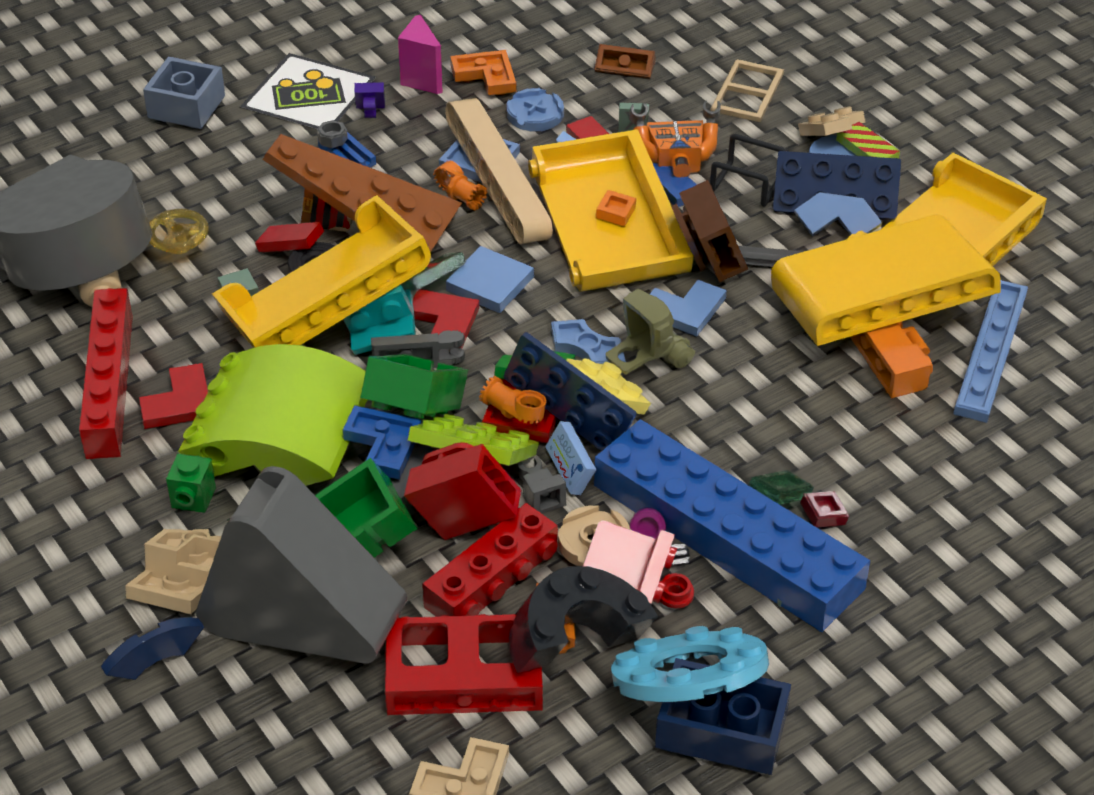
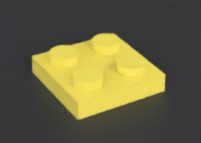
(610, 378)

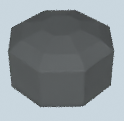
(332, 134)

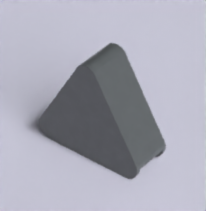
(297, 577)

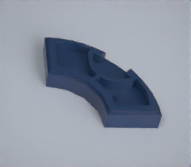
(139, 653)

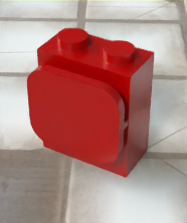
(462, 490)

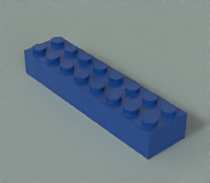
(733, 524)

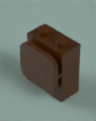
(709, 232)

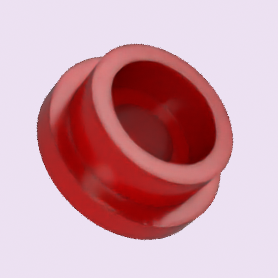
(677, 591)

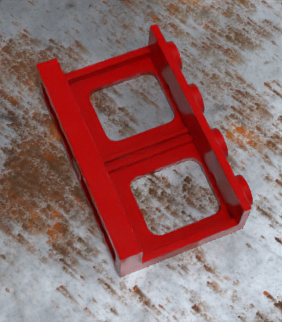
(463, 681)

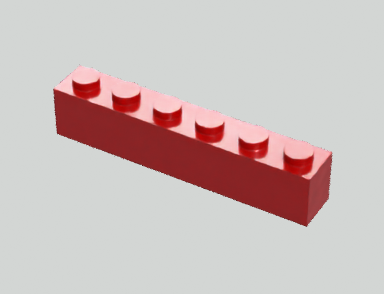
(106, 374)

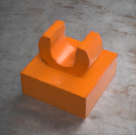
(616, 208)

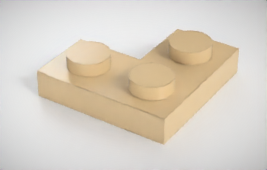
(832, 123)
(478, 773)

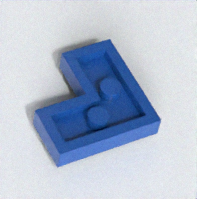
(386, 435)

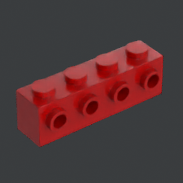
(491, 565)

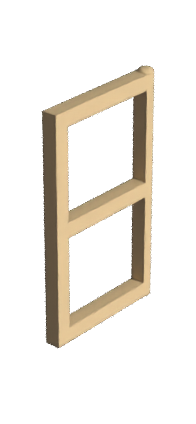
(766, 94)

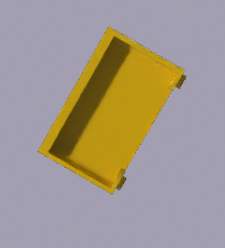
(979, 204)
(602, 253)
(882, 278)
(332, 284)

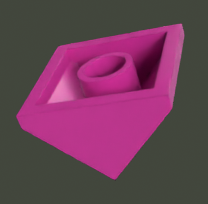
(420, 57)

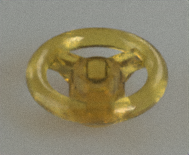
(179, 235)

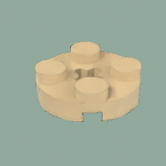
(577, 526)

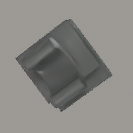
(541, 488)

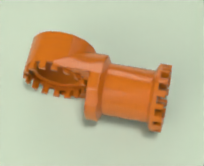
(458, 186)
(513, 402)

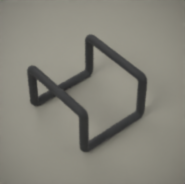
(714, 182)

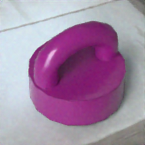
(647, 522)

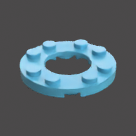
(639, 680)

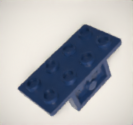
(806, 174)
(568, 392)

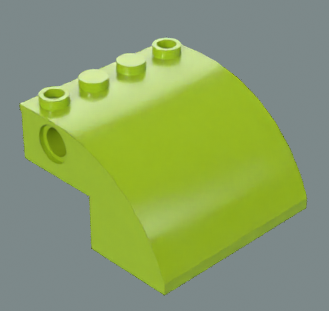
(277, 410)

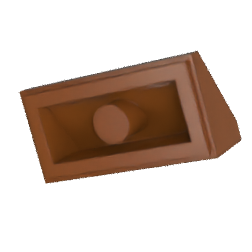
(625, 61)

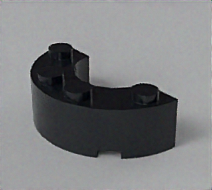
(580, 597)

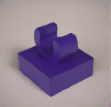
(369, 97)

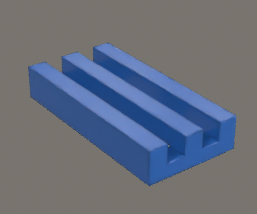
(353, 150)

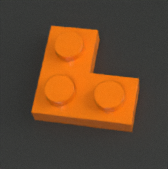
(490, 66)

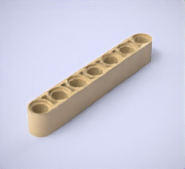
(498, 171)

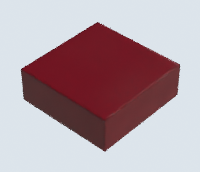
(824, 509)

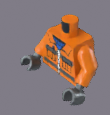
(678, 142)

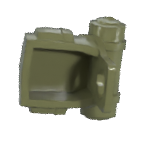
(650, 332)

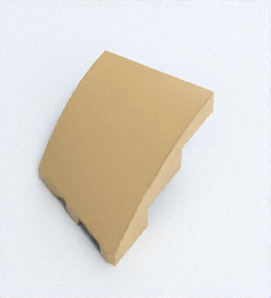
(175, 569)

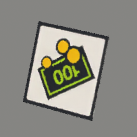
(306, 91)

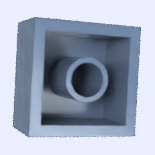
(184, 92)

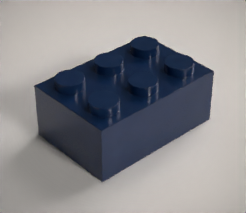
(725, 727)

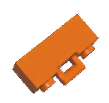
(896, 358)

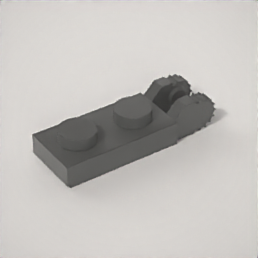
(423, 346)

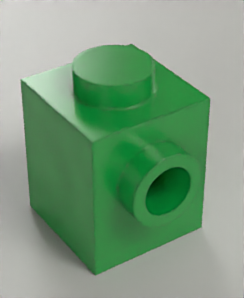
(191, 483)

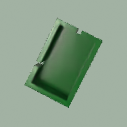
(412, 385)
(368, 507)

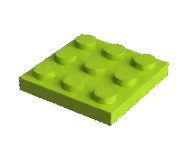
(450, 430)

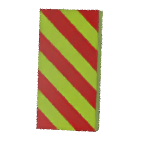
(866, 143)

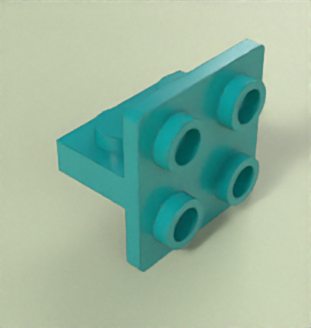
(383, 317)

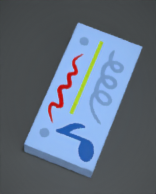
(570, 458)

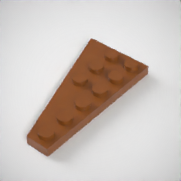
(350, 184)

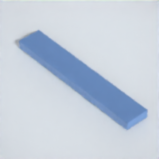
(990, 352)

